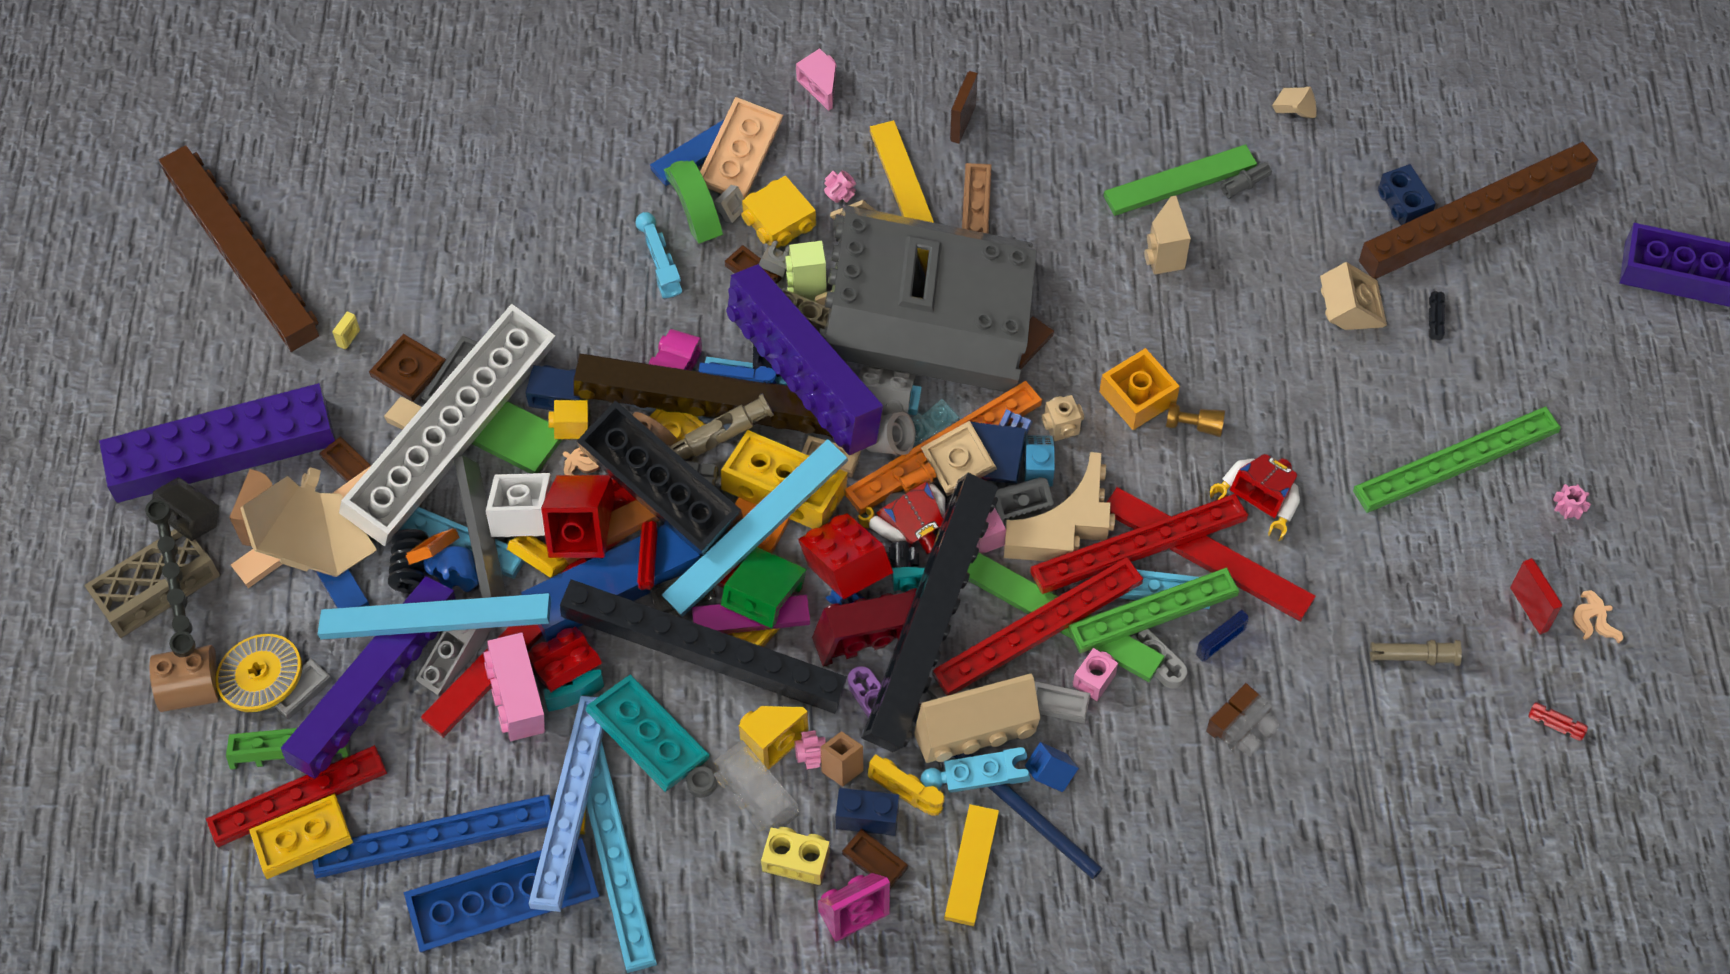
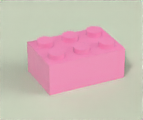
(514, 687)

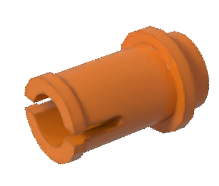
(923, 474)

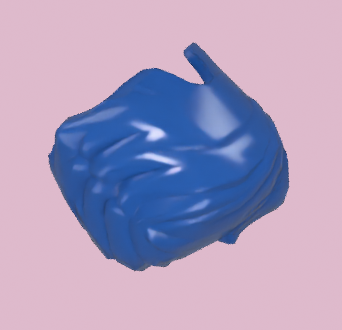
(454, 568)

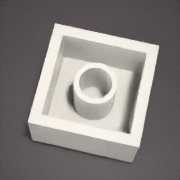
(517, 504)

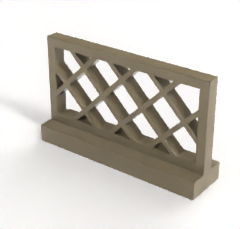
(153, 601)

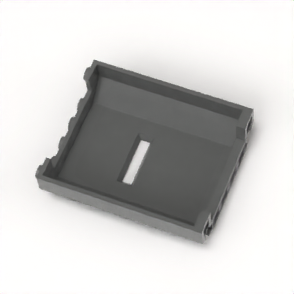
(972, 305)

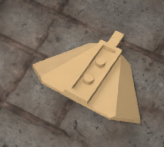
(305, 527)

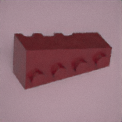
(860, 625)

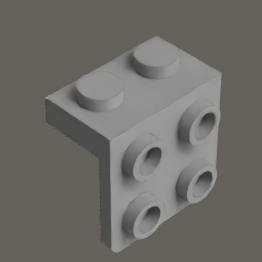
(889, 387)

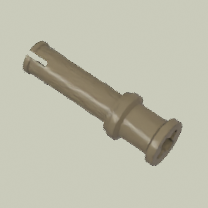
(1429, 652)

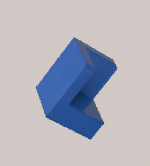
(1051, 767)

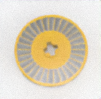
(278, 678)

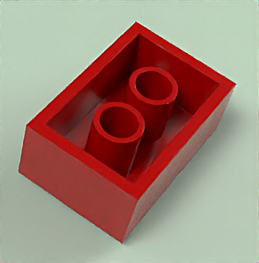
(845, 555)

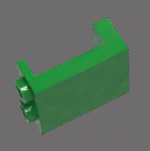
(762, 586)

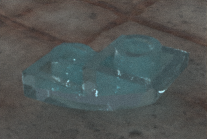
(933, 421)

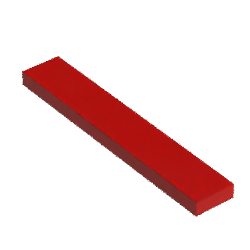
(336, 779)

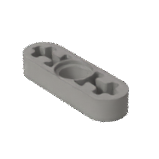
(1173, 661)

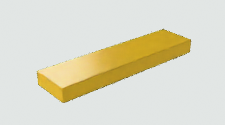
(971, 865)

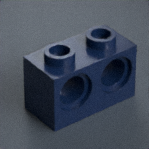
(1405, 194)

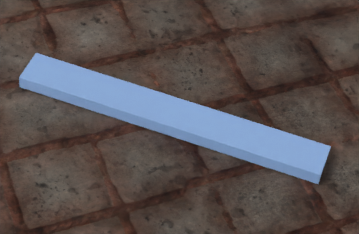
(567, 811)

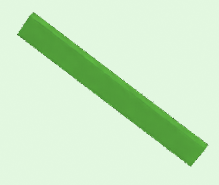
(1456, 459)
(1027, 597)

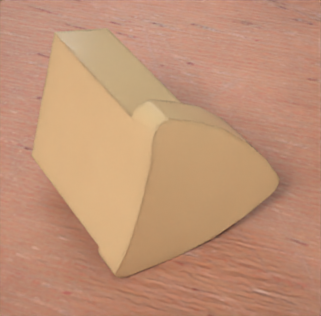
(1296, 101)

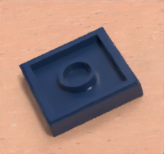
(1004, 447)

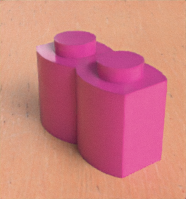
(678, 350)

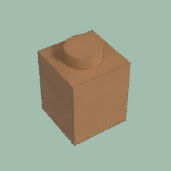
(842, 758)

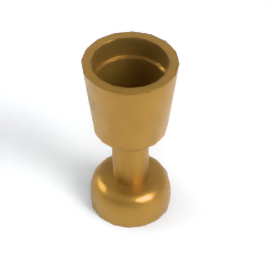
(1207, 420)

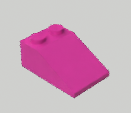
(855, 905)

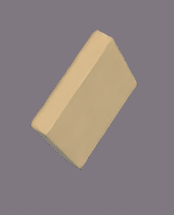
(956, 455)

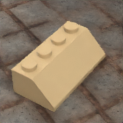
(977, 718)

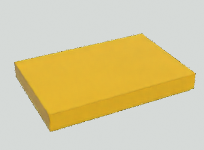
(300, 836)

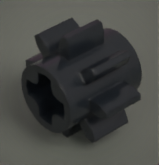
(902, 555)

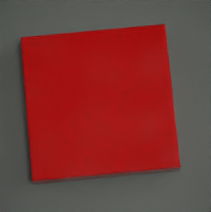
(1536, 596)

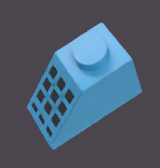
(1039, 458)

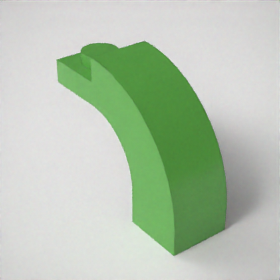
(695, 200)

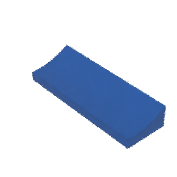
(616, 574)
(489, 899)

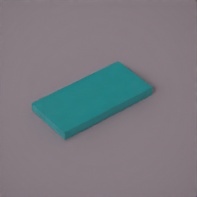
(647, 732)

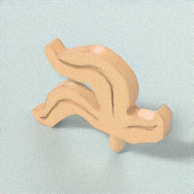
(576, 460)
(1595, 608)

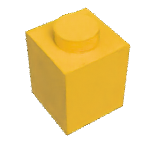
(569, 418)

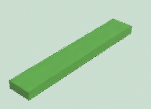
(1179, 180)
(1153, 610)

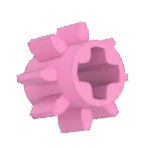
(840, 186)
(1571, 501)
(809, 749)

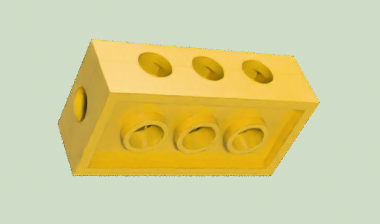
(762, 464)

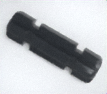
(1436, 315)

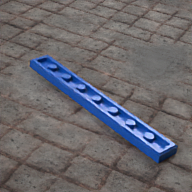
(436, 835)

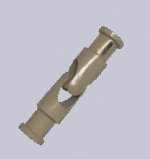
(714, 433)

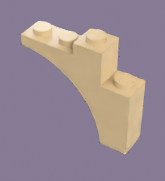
(1060, 529)

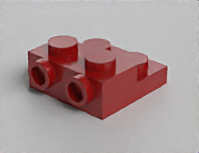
(563, 658)

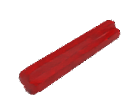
(647, 555)

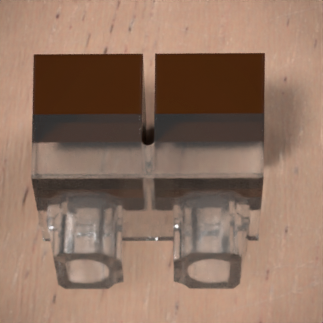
(1241, 718)

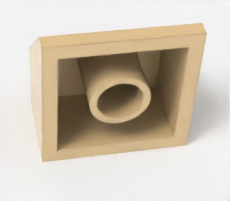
(1168, 240)
(1352, 298)

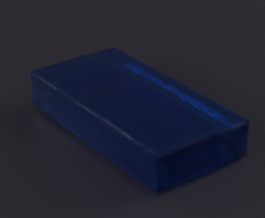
(1222, 635)

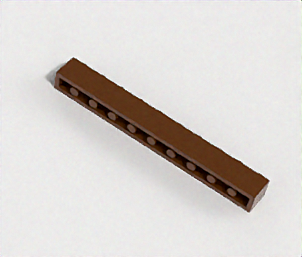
(1477, 210)
(239, 249)

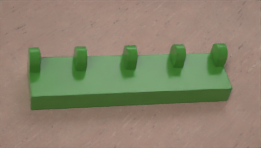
(261, 747)

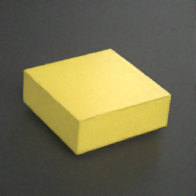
(346, 330)

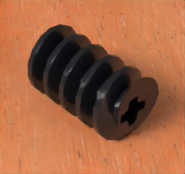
(405, 576)

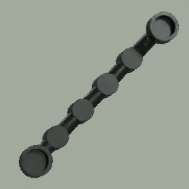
(181, 642)

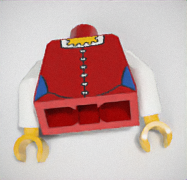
(1265, 485)
(910, 517)

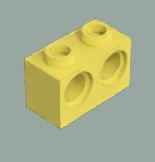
(793, 863)

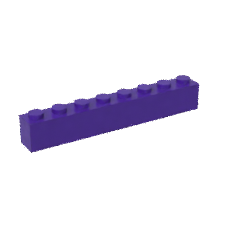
(359, 690)

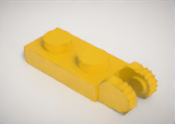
(907, 786)

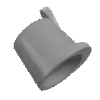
(895, 434)

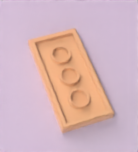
(740, 147)

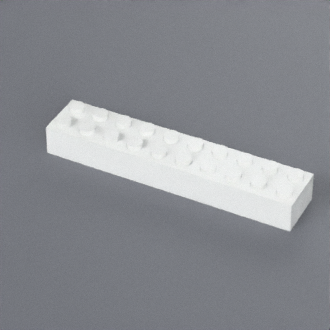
(446, 425)

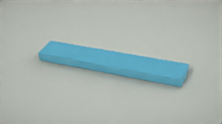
(433, 524)

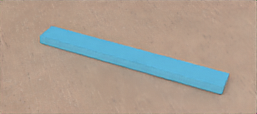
(754, 527)
(434, 616)
(618, 870)

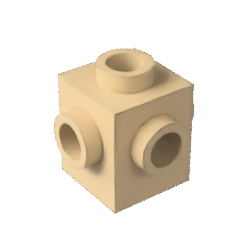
(1062, 417)

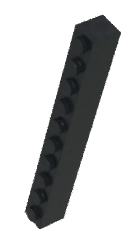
(930, 613)
(702, 646)

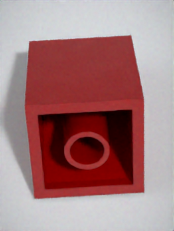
(578, 516)

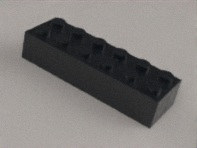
(659, 479)

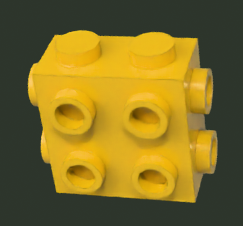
(778, 212)

